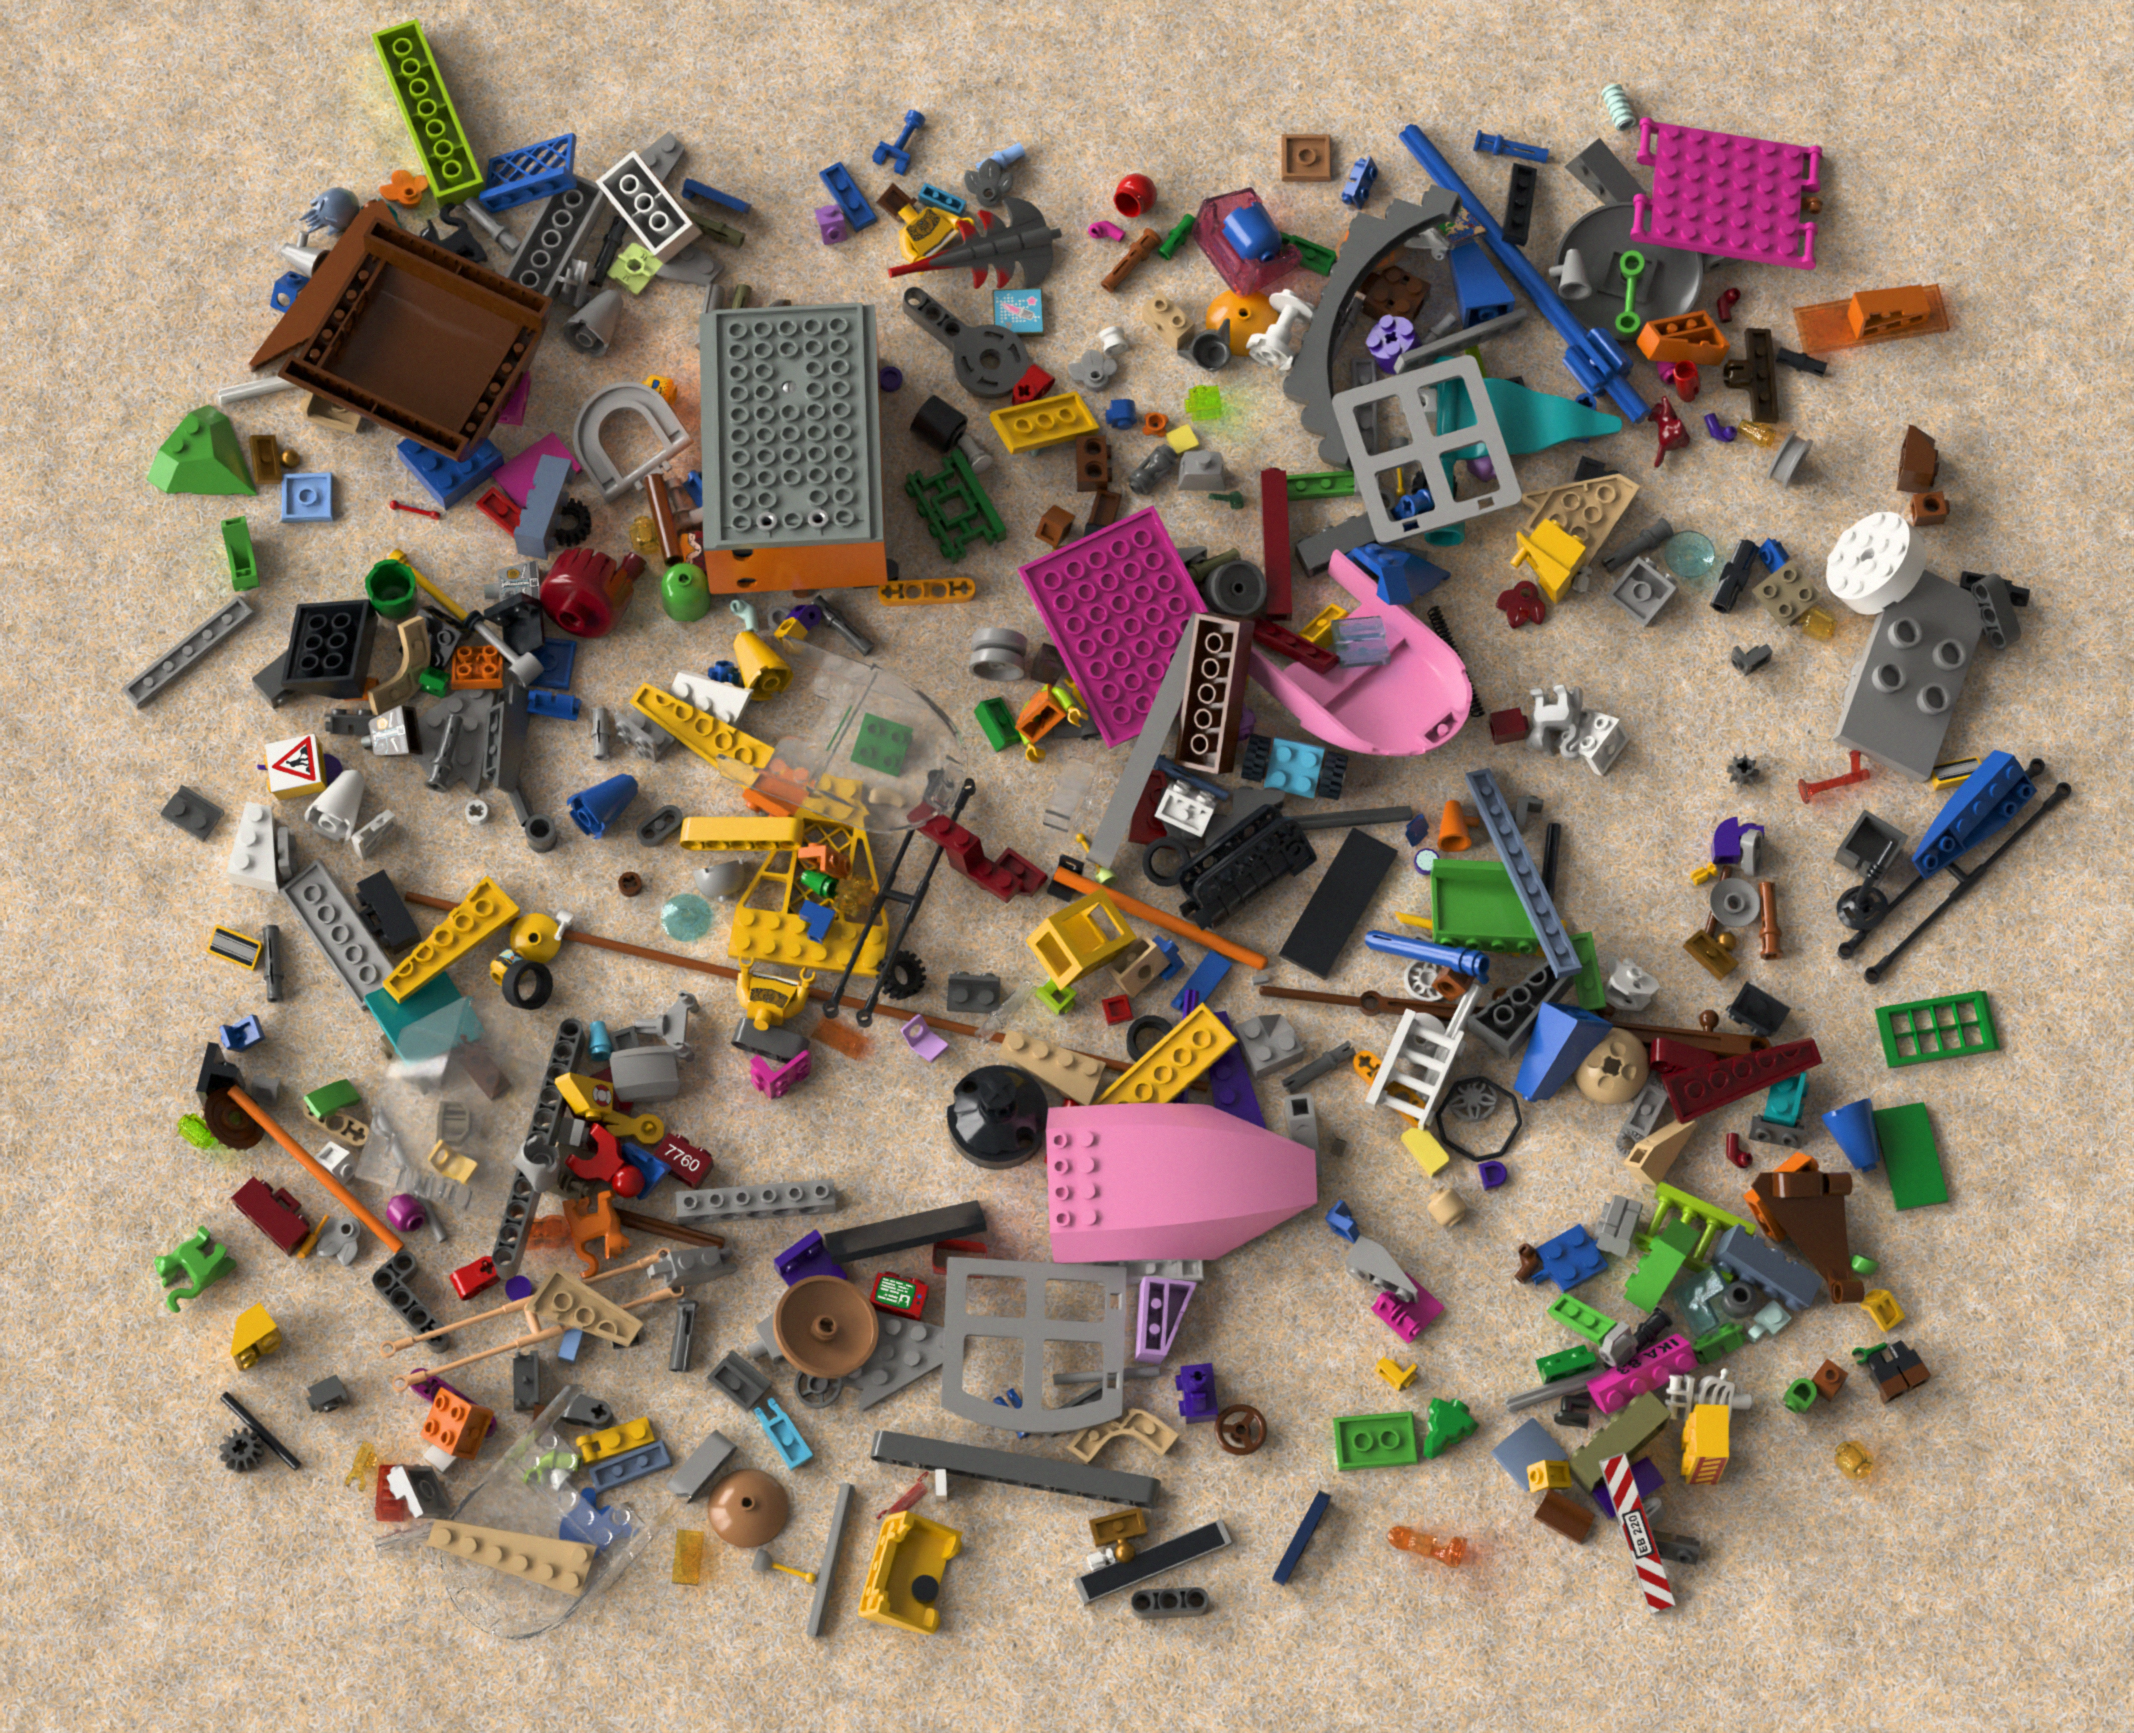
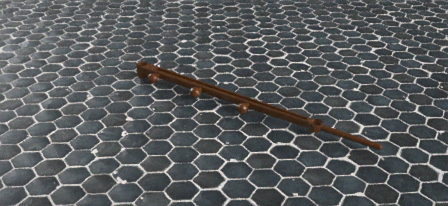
(1719, 1043)

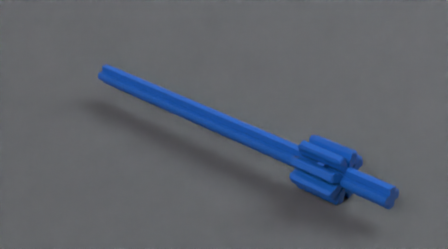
(1591, 357)

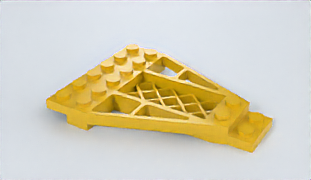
(782, 936)

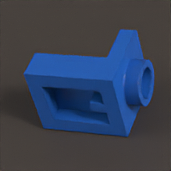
(1341, 1223)

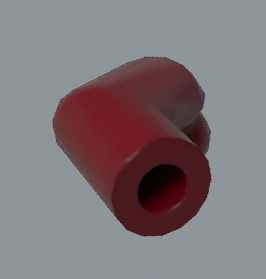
(1736, 1155)

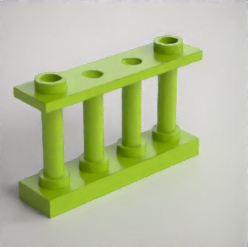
(1691, 1209)

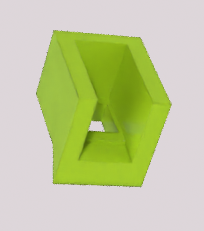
(1044, 994)

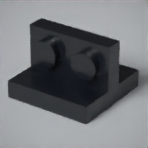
(217, 1073)

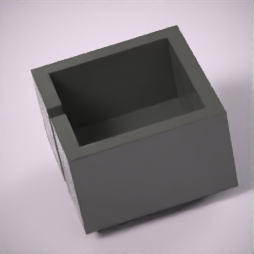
(1867, 842)

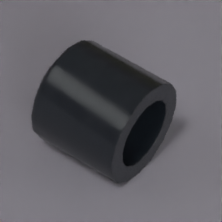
(939, 424)

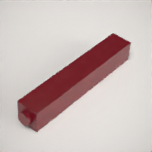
(1276, 544)

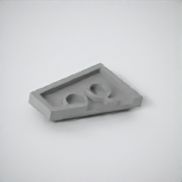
(663, 155)

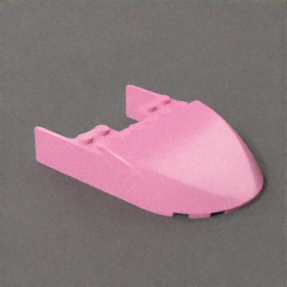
(1378, 708)

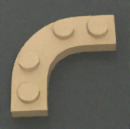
(415, 660)
(1133, 1424)

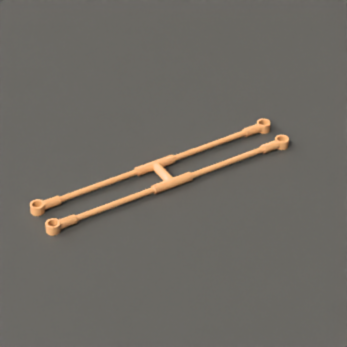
(537, 1333)

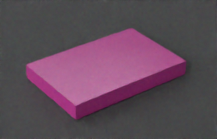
(518, 473)

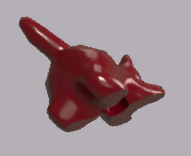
(1671, 430)

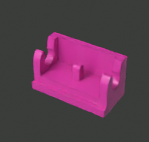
(516, 408)

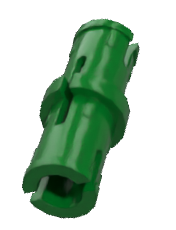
(1177, 237)

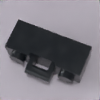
(395, 921)

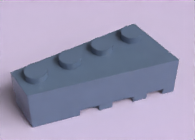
(544, 507)
(1766, 1268)

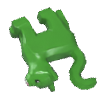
(196, 1264)

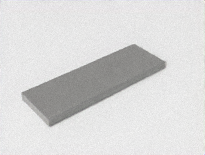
(338, 931)

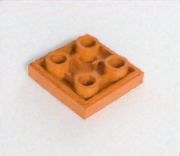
(477, 668)

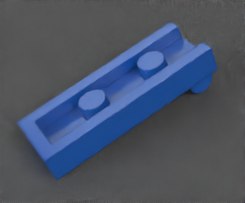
(692, 187)
(1204, 979)

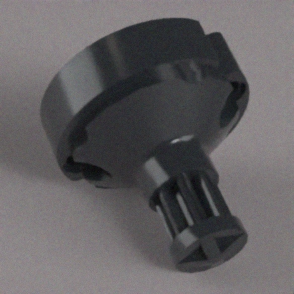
(997, 1117)

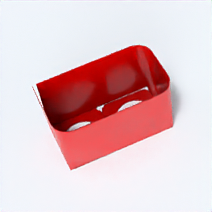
(957, 1245)

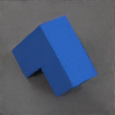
(820, 919)

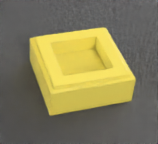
(1182, 440)

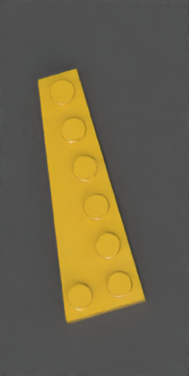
(700, 730)
(467, 926)

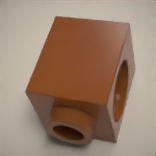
(1922, 516)
(1055, 526)
(1452, 983)
(1829, 1380)

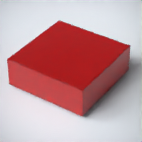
(1117, 1009)

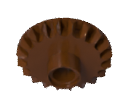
(230, 1122)

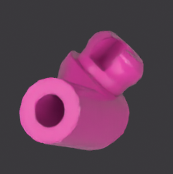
(1105, 229)

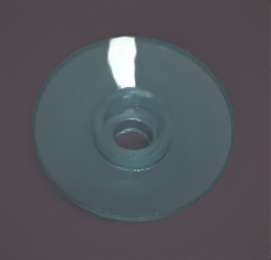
(1691, 544)
(687, 928)

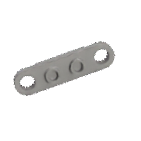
(1643, 1113)

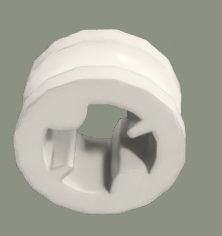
(475, 820)

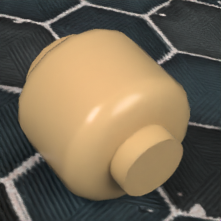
(1446, 1206)

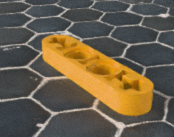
(926, 587)
(1394, 1087)

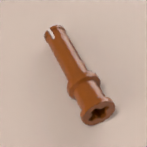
(1138, 252)
(1770, 932)

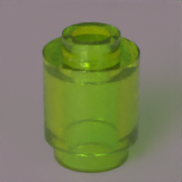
(193, 1130)

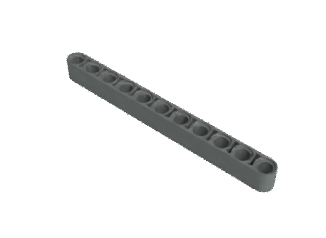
(543, 1113)
(1015, 1469)

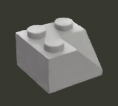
(1268, 1044)

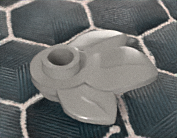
(1093, 370)
(337, 1242)

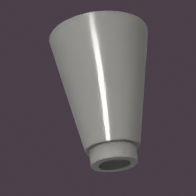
(302, 256)
(1574, 278)

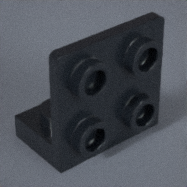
(520, 622)
(443, 635)

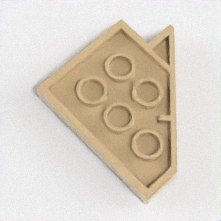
(1583, 508)

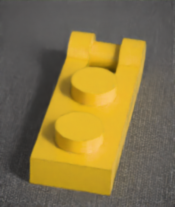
(616, 1441)

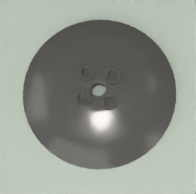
(1664, 291)

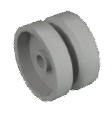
(998, 654)

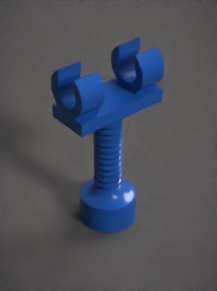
(914, 121)

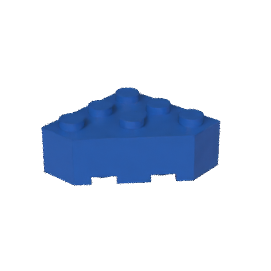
(446, 478)

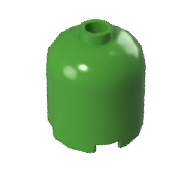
(685, 592)

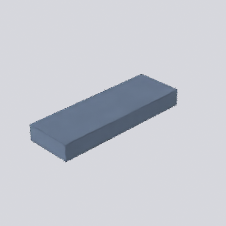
(630, 1467)

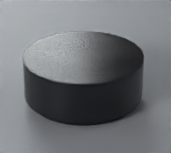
(925, 1589)

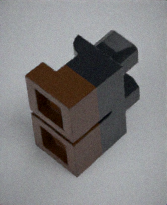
(1898, 1375)

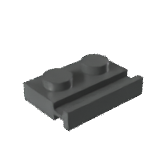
(192, 813)
(739, 1381)

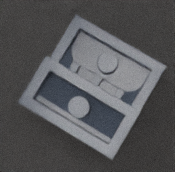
(1526, 1447)

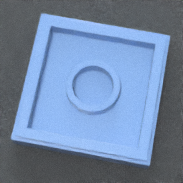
(307, 497)

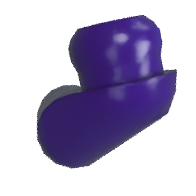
(1721, 433)

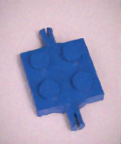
(1569, 1259)

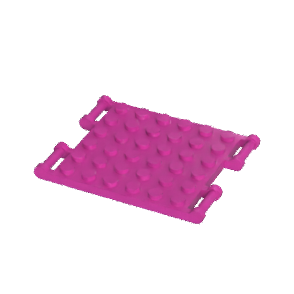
(1726, 195)

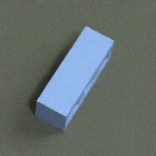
(571, 1345)

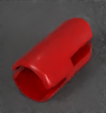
(1686, 380)

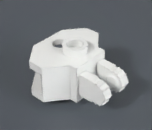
(1629, 984)

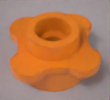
(1158, 418)

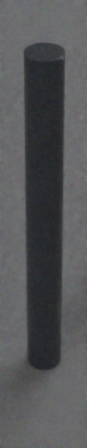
(262, 1432)

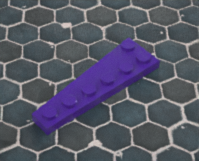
(1231, 1083)

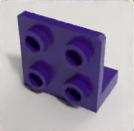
(805, 1260)

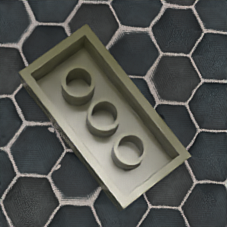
(1626, 1434)

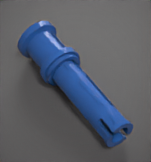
(1498, 141)

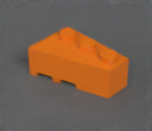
(1887, 310)
(1684, 338)

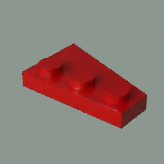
(1143, 824)

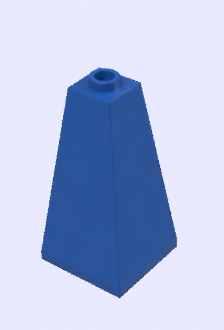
(1477, 286)
(1557, 1047)

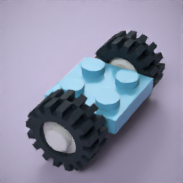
(1294, 767)

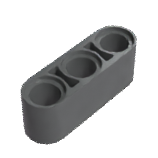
(1996, 611)
(770, 1043)
(1180, 1595)

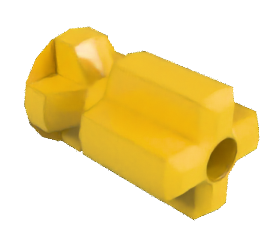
(1701, 874)

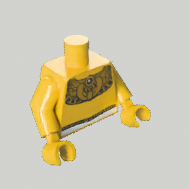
(926, 231)
(771, 997)

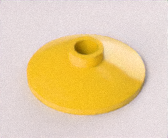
(545, 947)

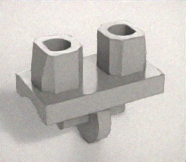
(576, 282)

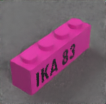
(1642, 1373)

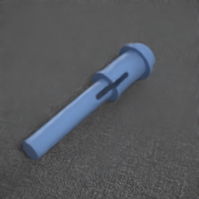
(1168, 766)

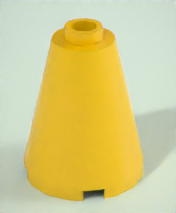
(761, 666)

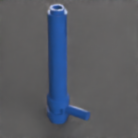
(1459, 959)

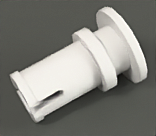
(976, 458)

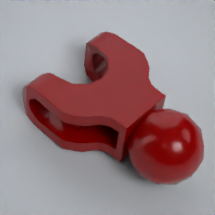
(608, 1165)

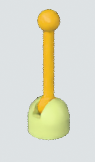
(1103, 875)

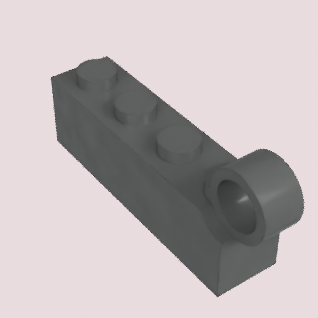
(1316, 551)

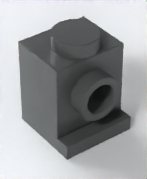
(327, 1395)

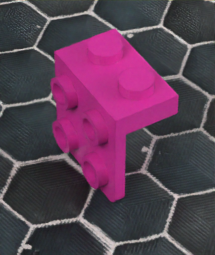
(779, 1083)

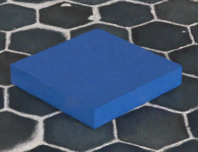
(558, 663)

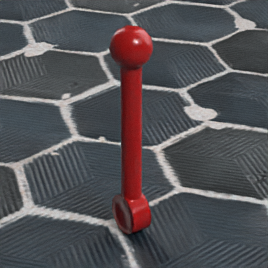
(433, 514)

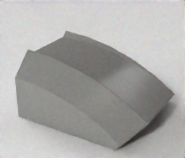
(645, 1074)

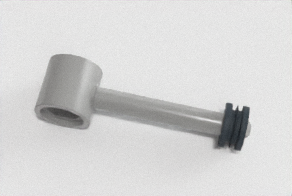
(523, 668)

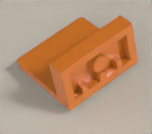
(456, 1425)

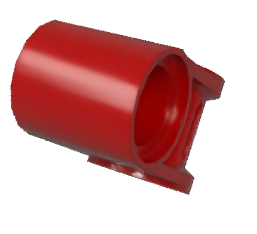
(1032, 385)
(473, 1278)

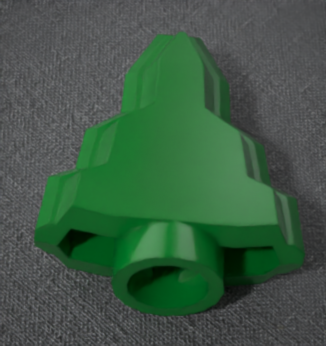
(1447, 1426)

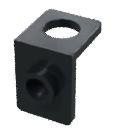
(1060, 890)

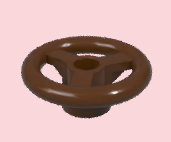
(1221, 1428)

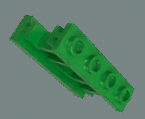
(972, 498)

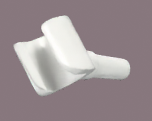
(564, 919)

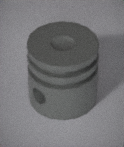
(541, 833)

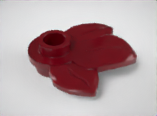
(1520, 607)

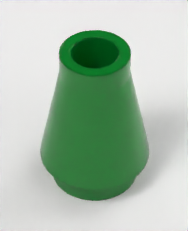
(820, 883)

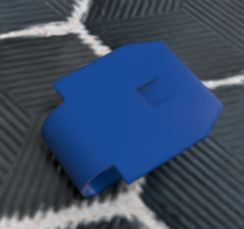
(1419, 826)

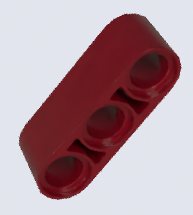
(1672, 1056)

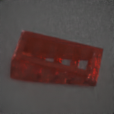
(387, 1509)

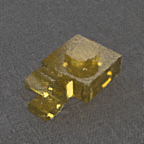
(364, 1459)

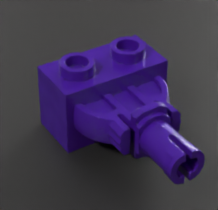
(1198, 1393)

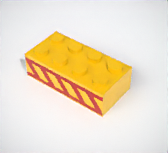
(1705, 1444)

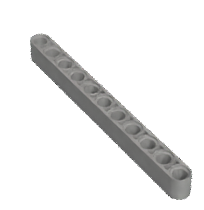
(1143, 755)

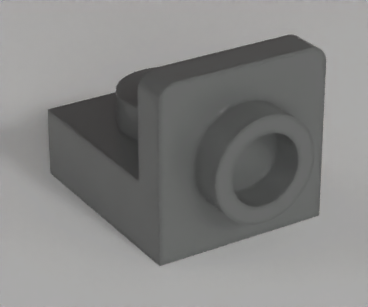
(1752, 660)

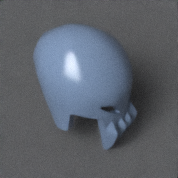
(335, 204)

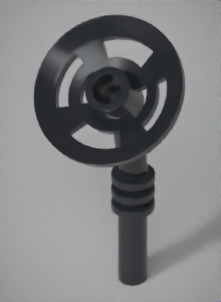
(1862, 899)

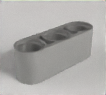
(702, 1465)

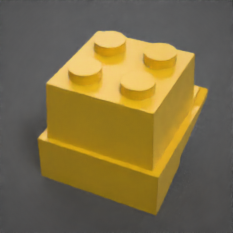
(1552, 556)

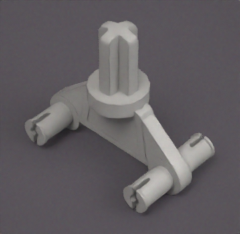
(673, 1025)

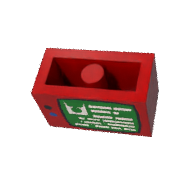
(899, 1296)

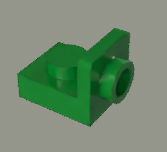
(434, 681)

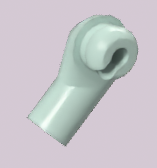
(746, 612)

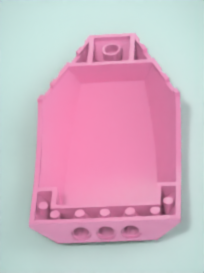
(1167, 1182)

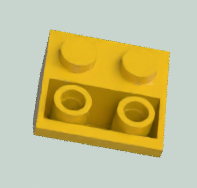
(253, 1337)

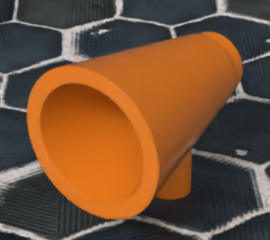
(1454, 830)

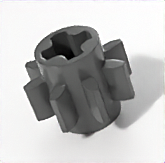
(1743, 778)

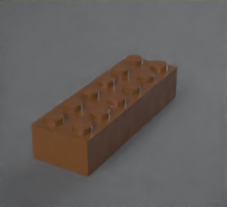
(1214, 692)

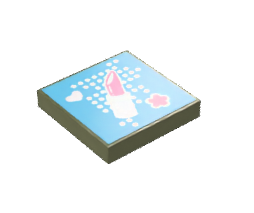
(1019, 311)

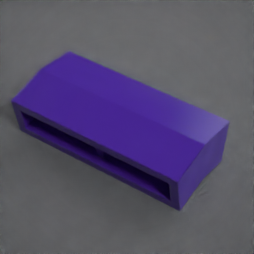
(1646, 1479)

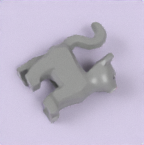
(1554, 717)

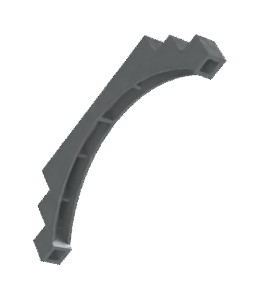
(1366, 246)

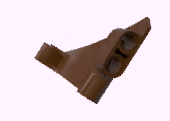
(1813, 1216)

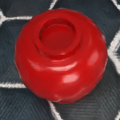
(1135, 195)

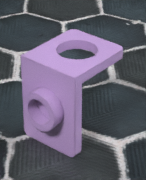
(925, 1042)

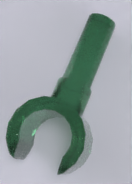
(1234, 497)

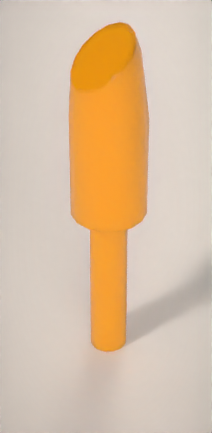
(311, 1239)

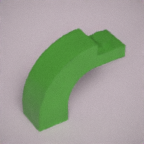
(240, 554)

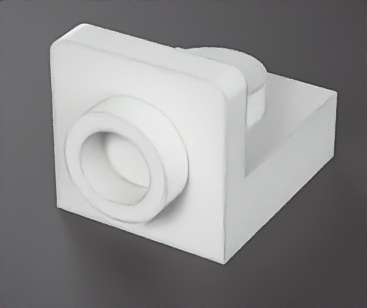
(337, 1162)

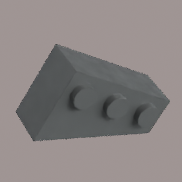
(1604, 174)

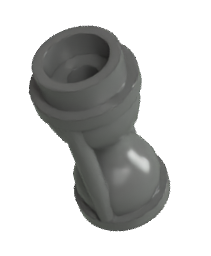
(1160, 461)

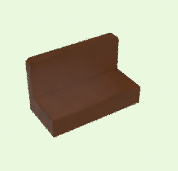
(1565, 1516)

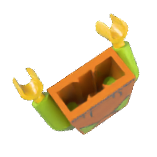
(1042, 714)

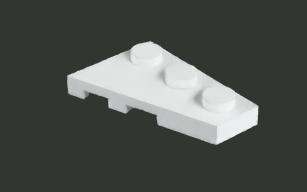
(712, 697)

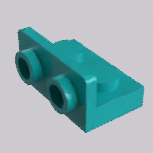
(1784, 1100)

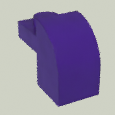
(1727, 839)

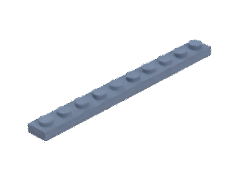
(1523, 873)

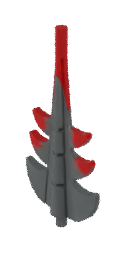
(1023, 241)

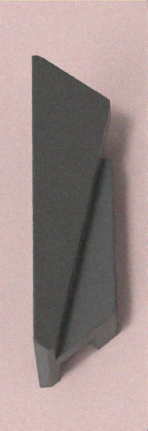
(505, 737)

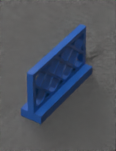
(533, 185)

